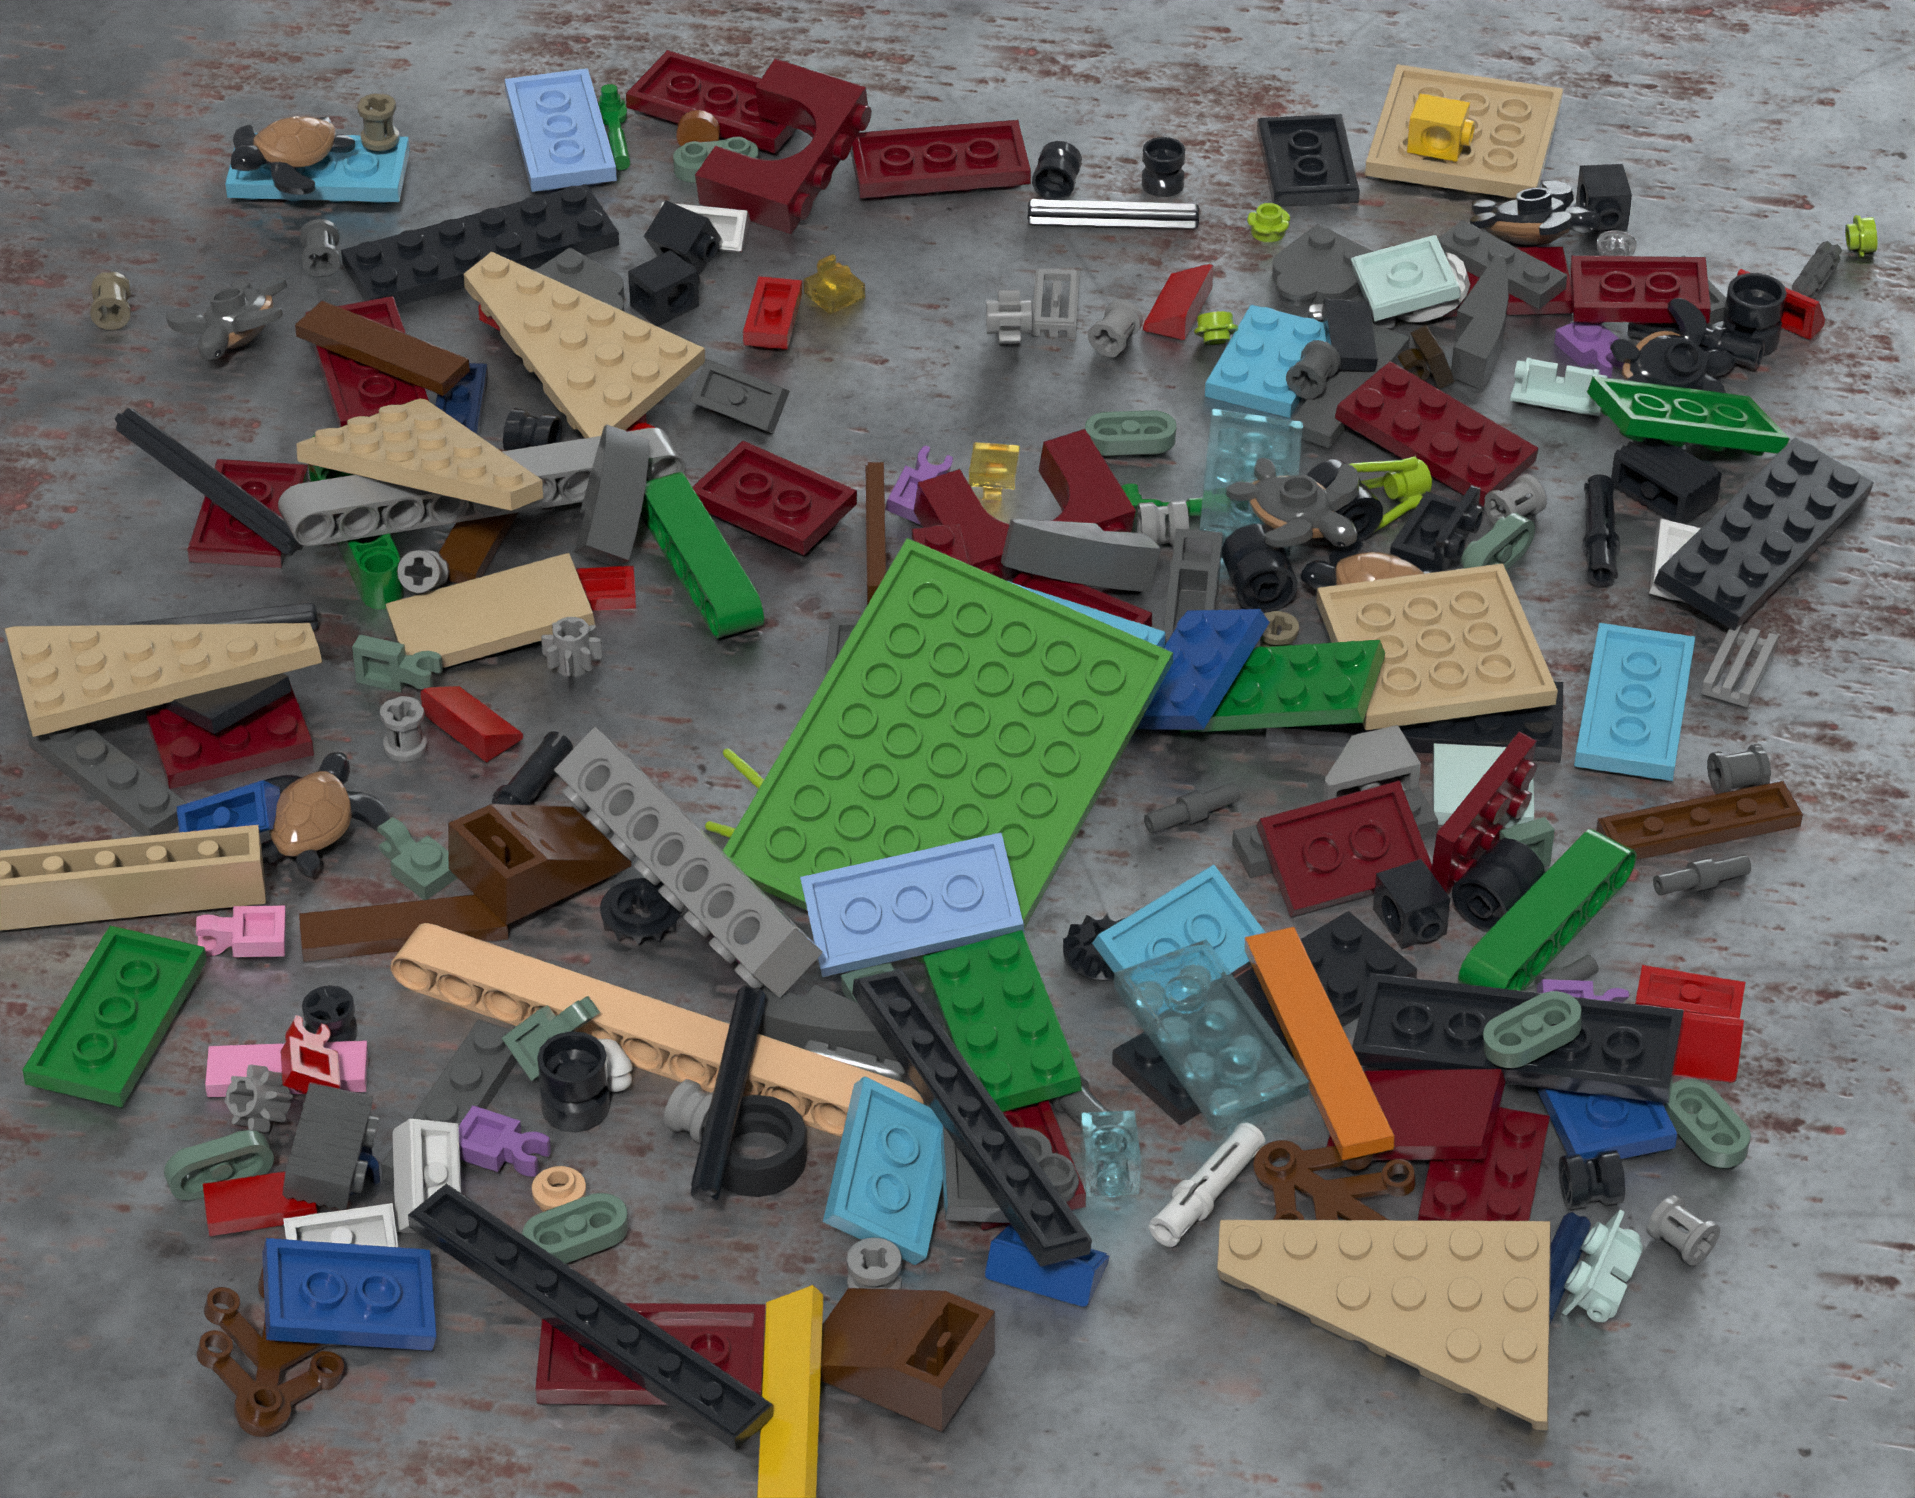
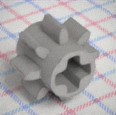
(1009, 316)
(571, 646)
(258, 1098)

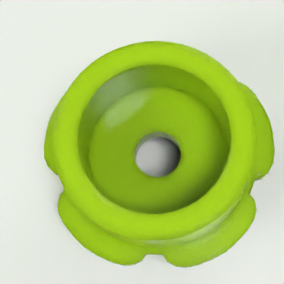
(1268, 222)
(1861, 235)
(1215, 327)

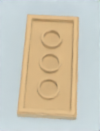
(491, 611)

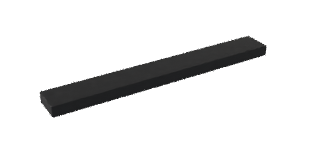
(972, 1118)
(591, 1317)

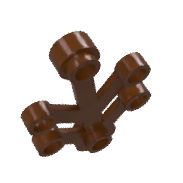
(1329, 1196)
(269, 1358)

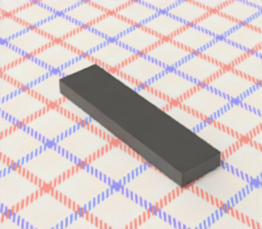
(1319, 413)

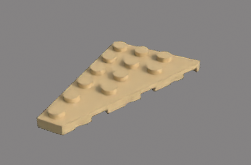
(588, 354)
(423, 451)
(112, 670)
(1438, 1295)

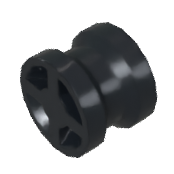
(331, 1007)

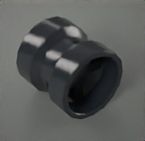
(1163, 168)
(1057, 170)
(527, 431)
(1591, 1179)

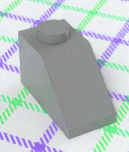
(1373, 761)

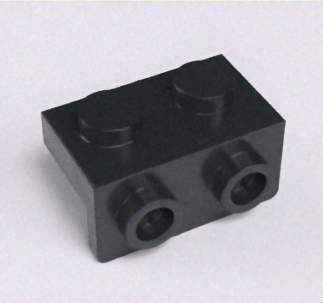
(1438, 530)

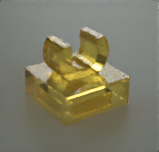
(833, 285)
(994, 468)

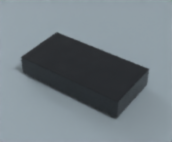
(1351, 333)

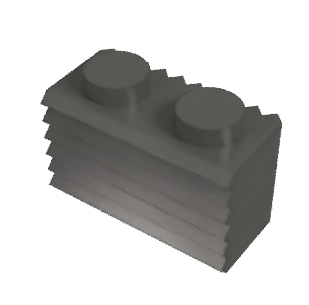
(328, 1147)

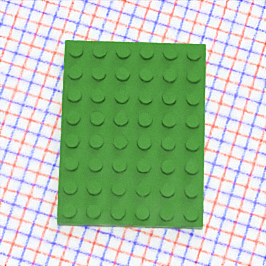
(947, 724)

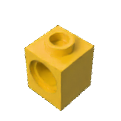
(1440, 127)

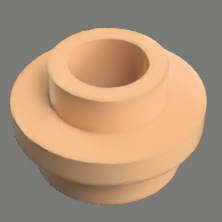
(557, 1187)

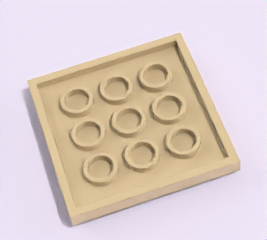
(1508, 141)
(1449, 643)

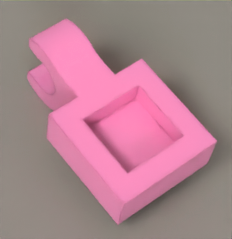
(250, 932)

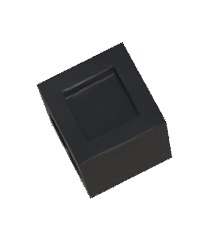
(1606, 192)
(685, 234)
(664, 288)
(1411, 904)

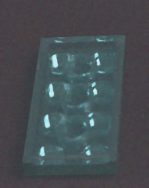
(1231, 455)
(1211, 1034)

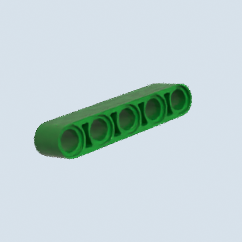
(700, 556)
(370, 560)
(1549, 914)

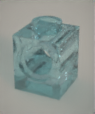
(1110, 1153)

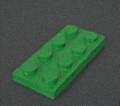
(1687, 416)
(1301, 686)
(115, 1016)
(1003, 1020)

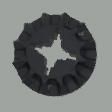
(618, 914)
(1080, 951)

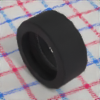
(772, 1173)

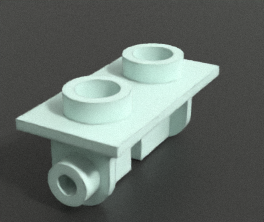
(1540, 386)
(1590, 1282)

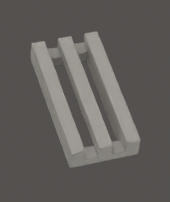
(1054, 322)
(1749, 643)

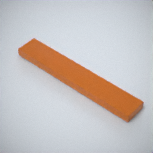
(1319, 1044)

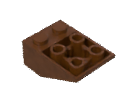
(529, 856)
(907, 1350)

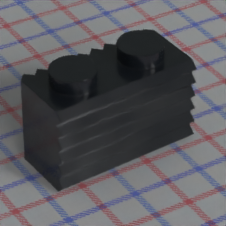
(1666, 479)

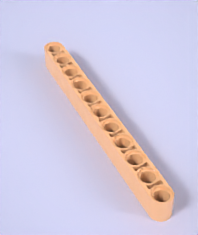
(648, 1030)

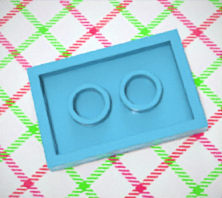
(1258, 359)
(1185, 915)
(887, 1170)

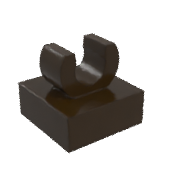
(1427, 359)

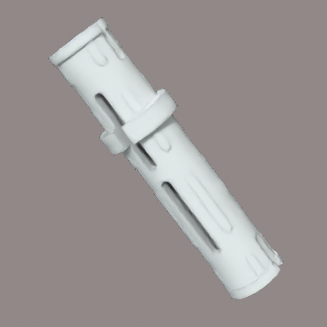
(1195, 1197)

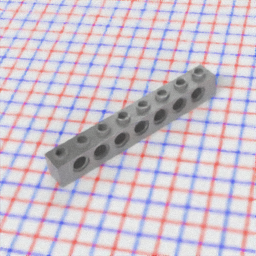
(688, 863)

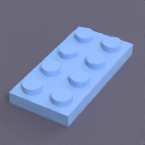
(560, 130)
(912, 904)

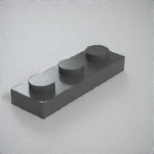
(1527, 276)

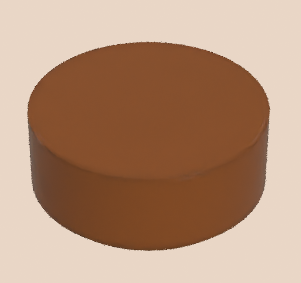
(697, 127)

